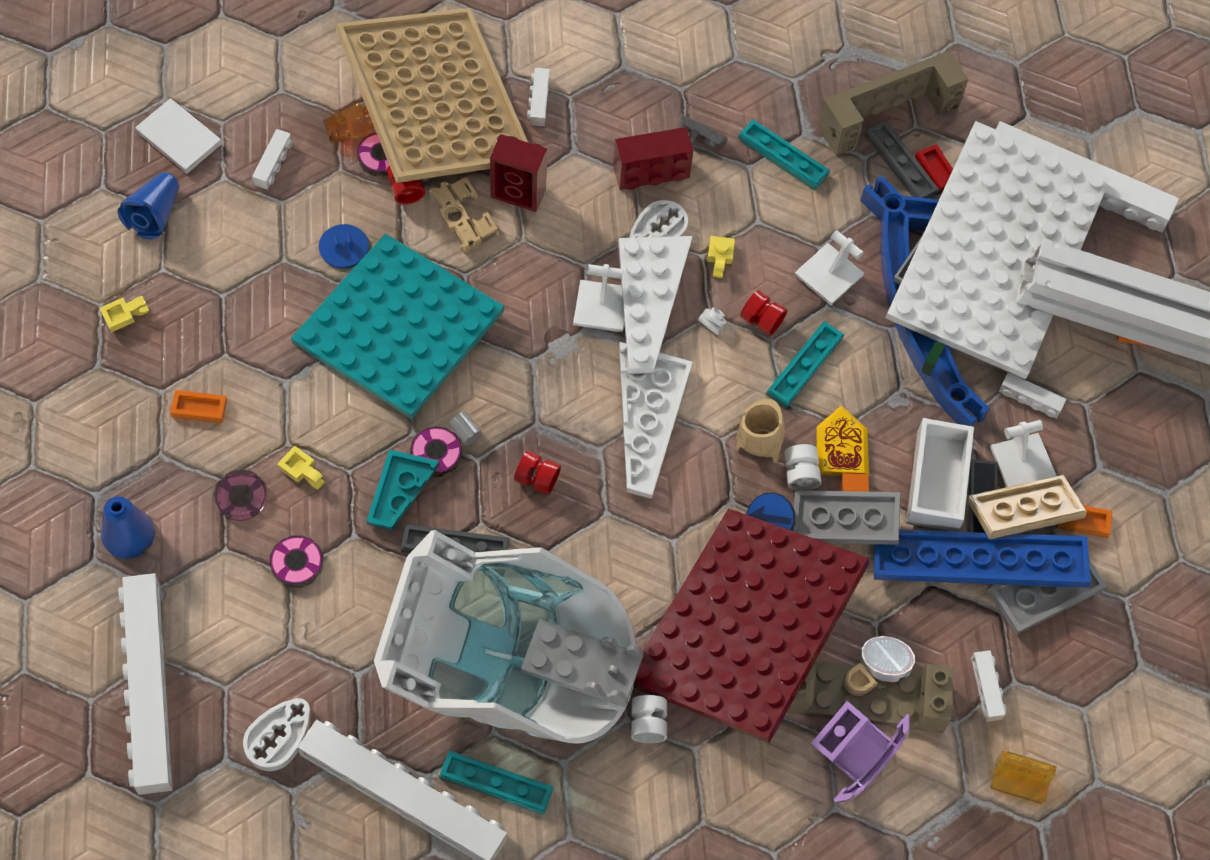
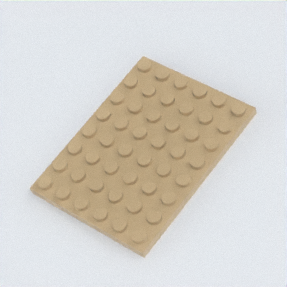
(430, 91)

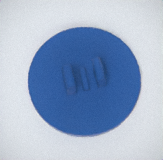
(343, 246)

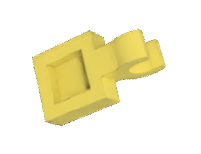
(721, 253)
(119, 313)
(300, 465)

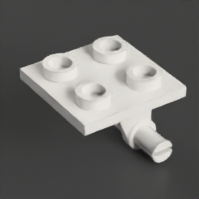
(830, 271)
(600, 303)
(1024, 456)

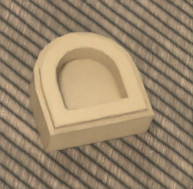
(859, 681)

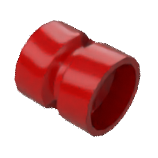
(406, 192)
(766, 314)
(545, 477)

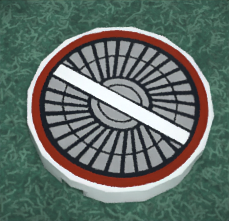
(887, 658)

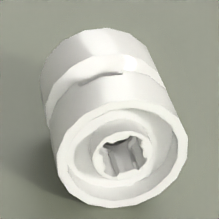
(803, 467)
(649, 716)

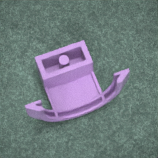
(858, 747)

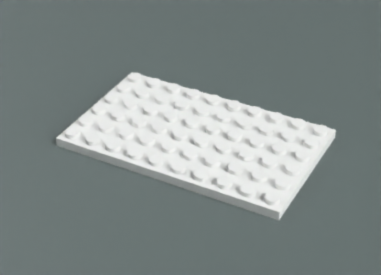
(975, 245)

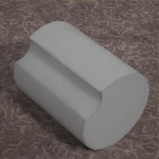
(465, 429)

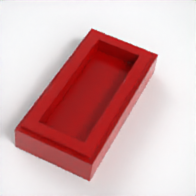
(935, 165)

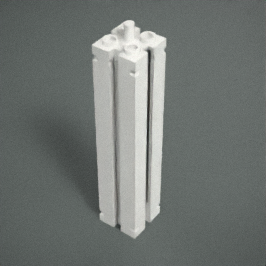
(1117, 299)

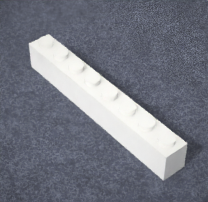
(1123, 194)
(146, 685)
(402, 792)

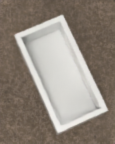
(940, 475)

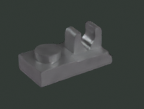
(711, 137)

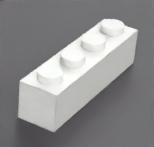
(539, 97)
(272, 158)
(1032, 395)
(988, 686)

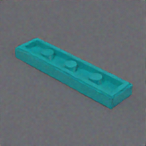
(784, 154)
(805, 364)
(496, 782)

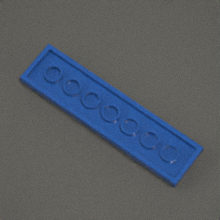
(981, 560)

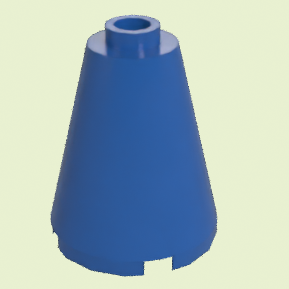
(150, 206)
(125, 528)

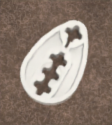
(658, 212)
(286, 747)

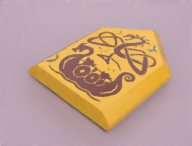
(842, 444)

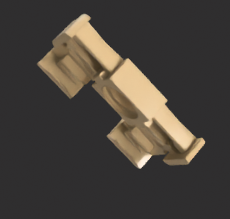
(465, 230)

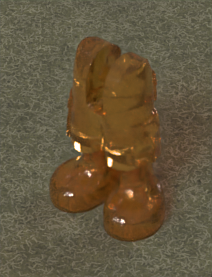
(348, 123)

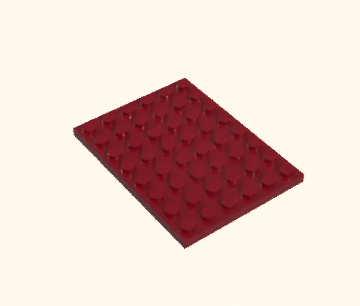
(749, 624)

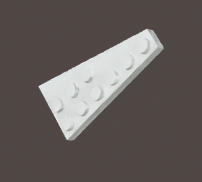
(648, 293)
(649, 416)

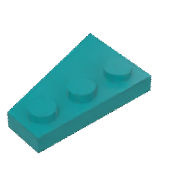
(398, 487)

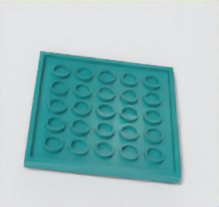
(398, 325)

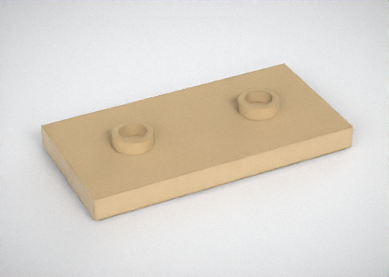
(1026, 507)

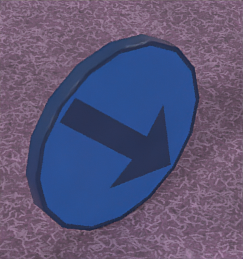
(773, 509)

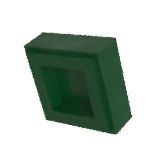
(933, 358)

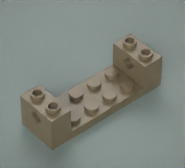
(936, 77)
(922, 697)

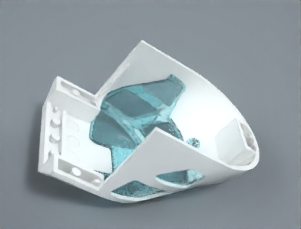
(466, 629)

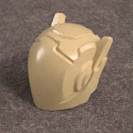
(762, 429)

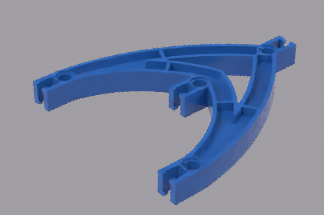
(915, 214)

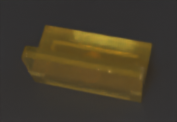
(1022, 776)

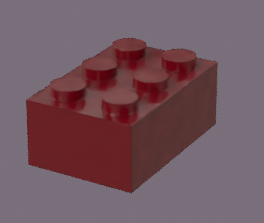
(652, 158)
(518, 172)

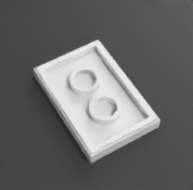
(178, 135)

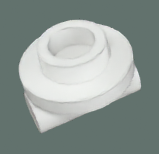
(713, 320)

